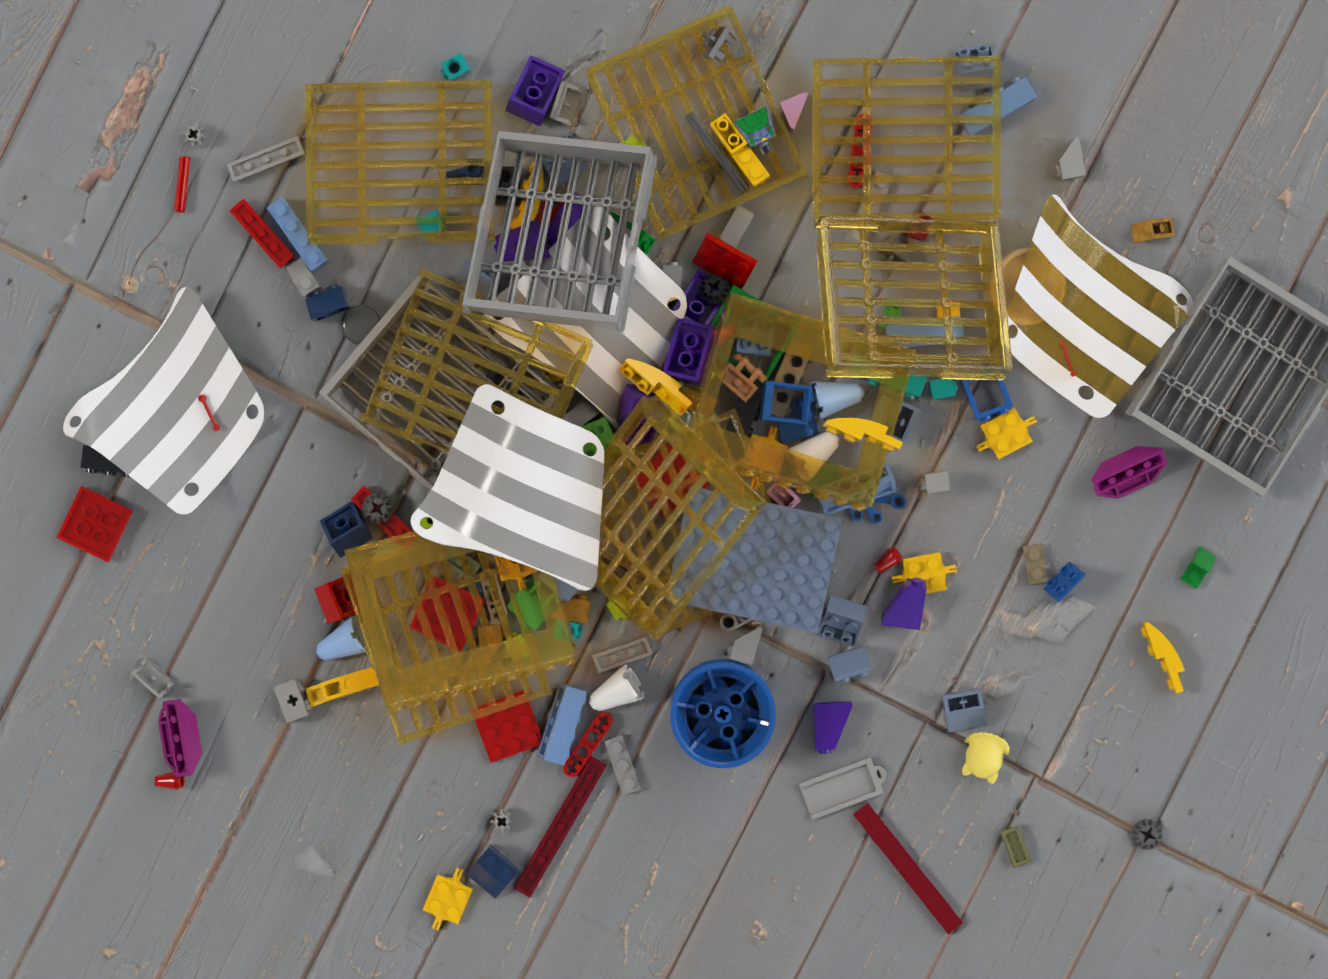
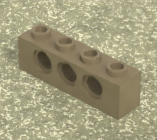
(783, 409)

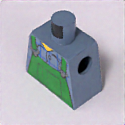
(757, 129)

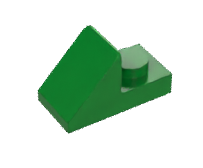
(1198, 567)

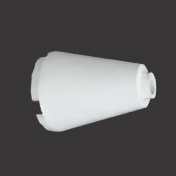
(820, 446)
(617, 690)

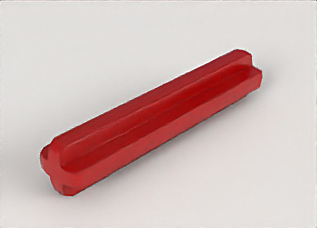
(182, 183)

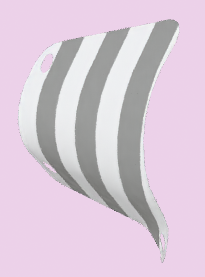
(647, 327)
(152, 416)
(520, 490)

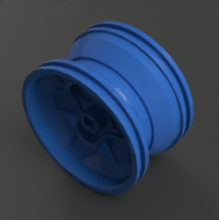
(711, 725)

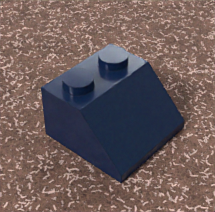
(327, 303)
(346, 529)
(493, 871)

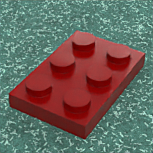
(724, 260)

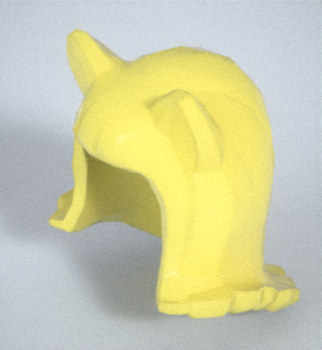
(985, 755)

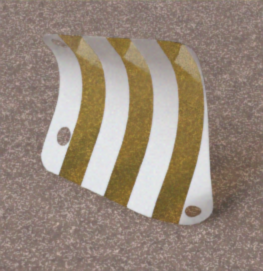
(1094, 305)

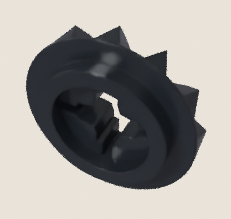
(716, 296)

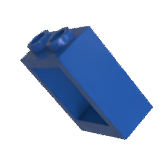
(767, 395)
(987, 414)

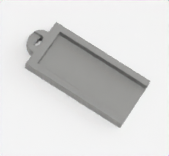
(842, 787)

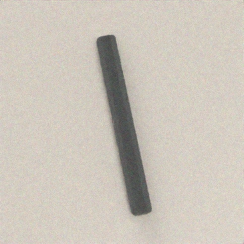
(717, 152)

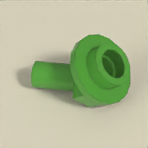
(890, 311)

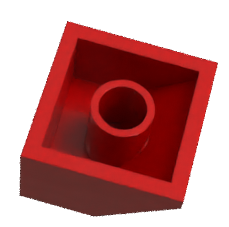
(334, 600)

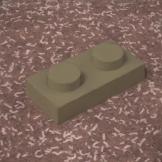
(1035, 564)

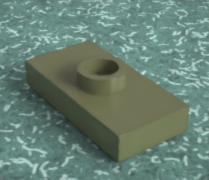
(1015, 846)

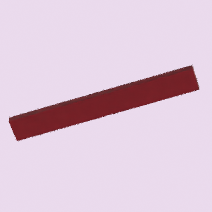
(560, 826)
(908, 868)

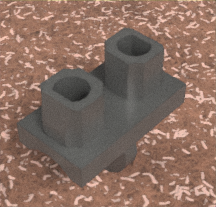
(714, 40)
(893, 256)

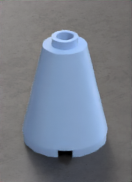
(834, 397)
(342, 642)

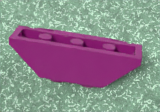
(1128, 471)
(179, 737)

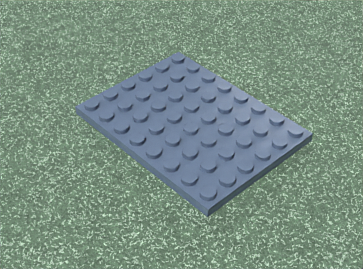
(774, 569)

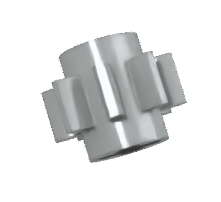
(200, 136)
(502, 826)

